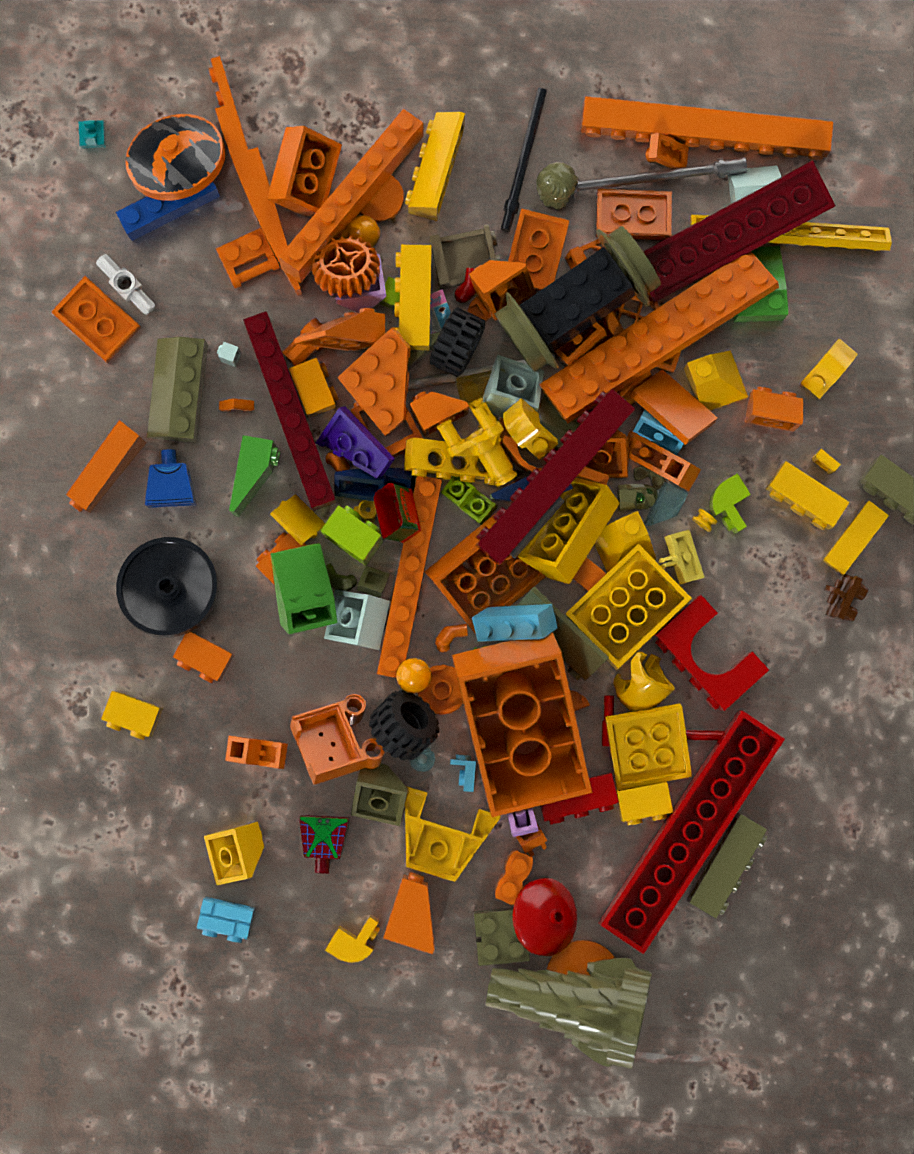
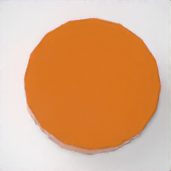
(386, 202)
(443, 691)

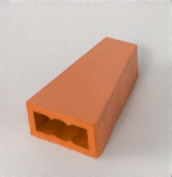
(105, 467)

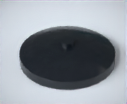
(167, 587)

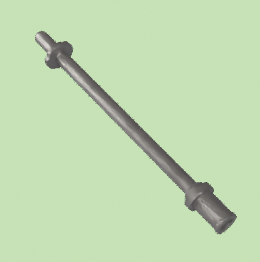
(719, 168)

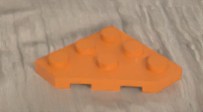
(381, 381)

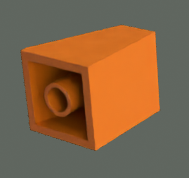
(411, 915)

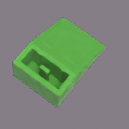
(303, 589)

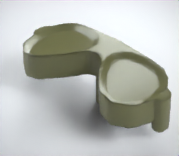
(641, 473)

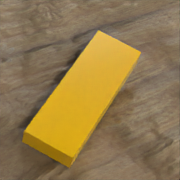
(855, 537)

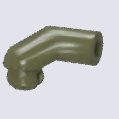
(340, 582)

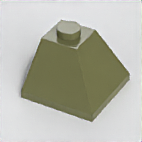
(379, 796)

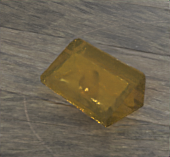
(472, 386)

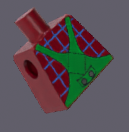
(323, 839)

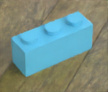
(514, 622)

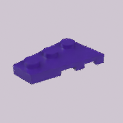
(353, 441)

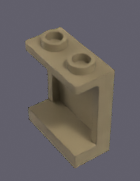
(461, 251)

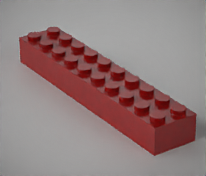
(691, 831)

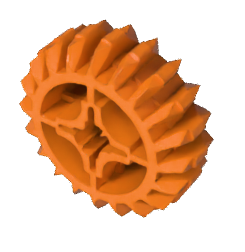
(346, 266)

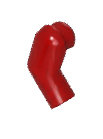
(466, 289)

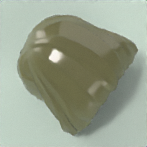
(556, 184)

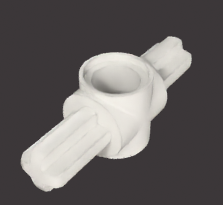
(119, 274)

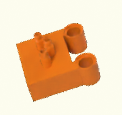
(329, 742)

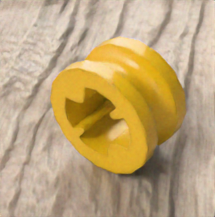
(704, 520)

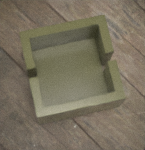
(498, 938)

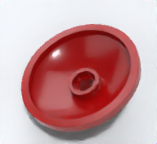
(535, 917)

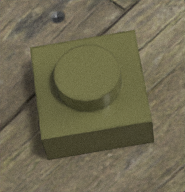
(373, 581)

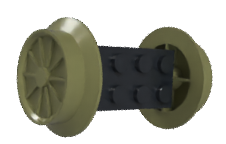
(579, 298)

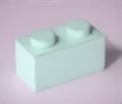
(229, 354)

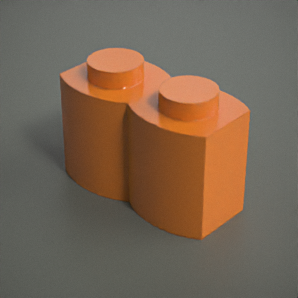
(517, 868)

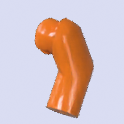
(337, 462)
(447, 635)

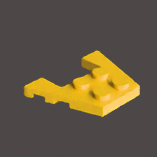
(439, 848)

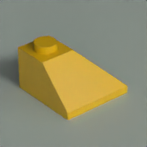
(715, 380)
(620, 538)
(235, 852)

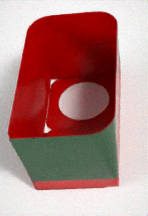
(387, 515)

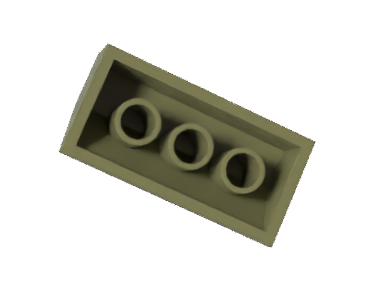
(177, 389)
(576, 648)

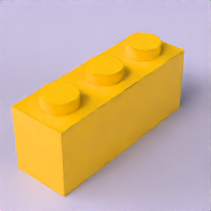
(806, 496)

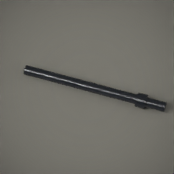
(511, 204)

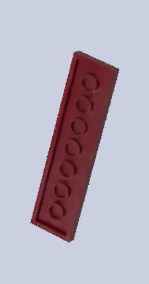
(738, 228)

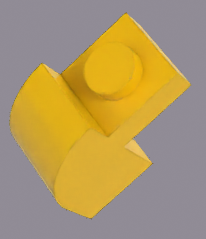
(829, 368)
(525, 429)
(353, 948)

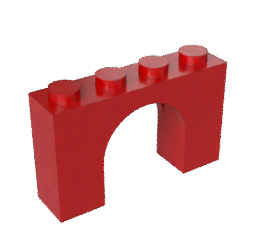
(677, 640)

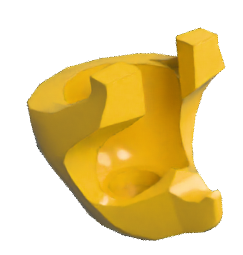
(643, 691)

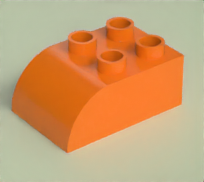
(522, 724)

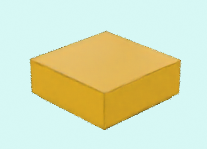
(825, 461)

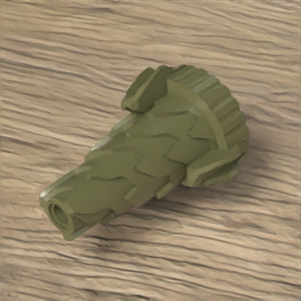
(594, 1010)

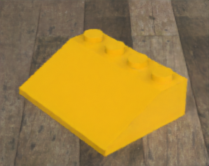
(628, 606)

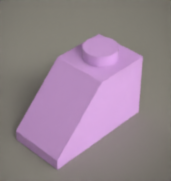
(522, 822)

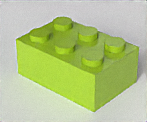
(352, 535)

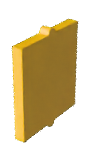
(297, 519)

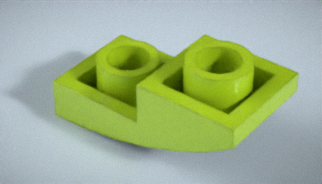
(469, 500)

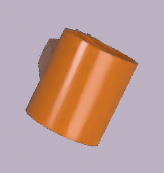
(300, 353)

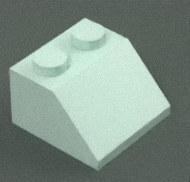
(755, 178)
(508, 387)
(359, 619)

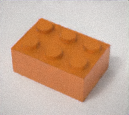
(304, 170)

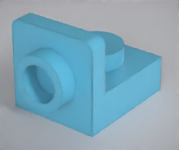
(466, 776)

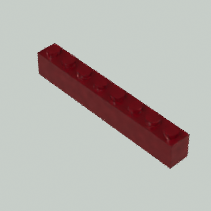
(289, 411)
(554, 477)

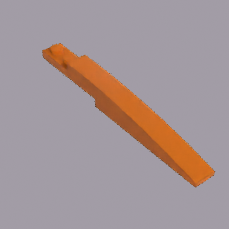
(249, 167)

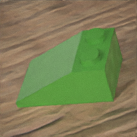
(774, 305)
(254, 467)

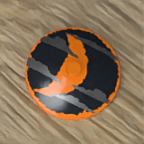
(175, 157)

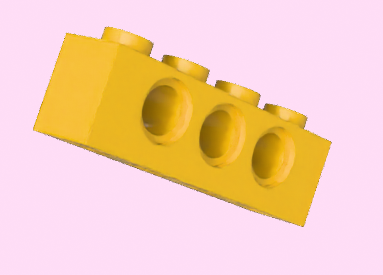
(417, 461)

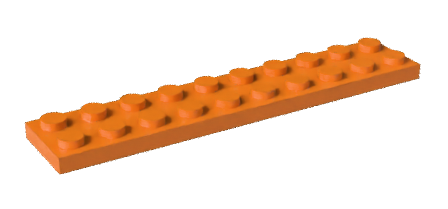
(659, 335)

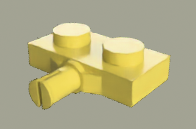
(682, 557)

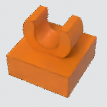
(532, 840)

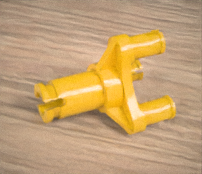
(481, 443)

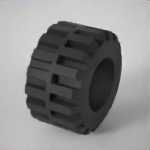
(457, 342)
(404, 725)

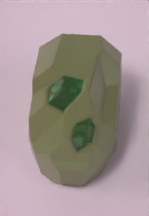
(636, 497)

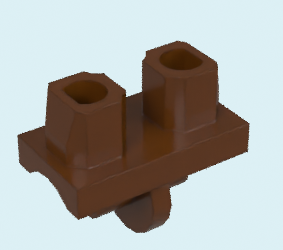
(842, 596)

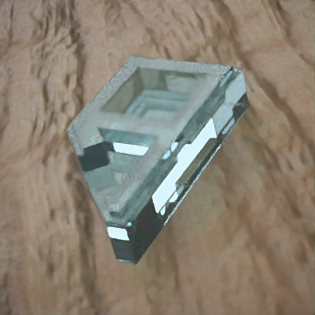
(667, 504)

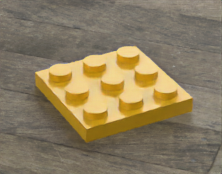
(648, 746)

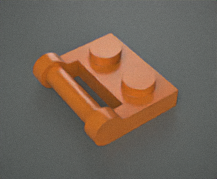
(243, 251)

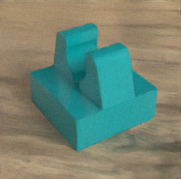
(92, 134)

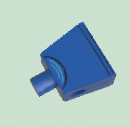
(169, 483)

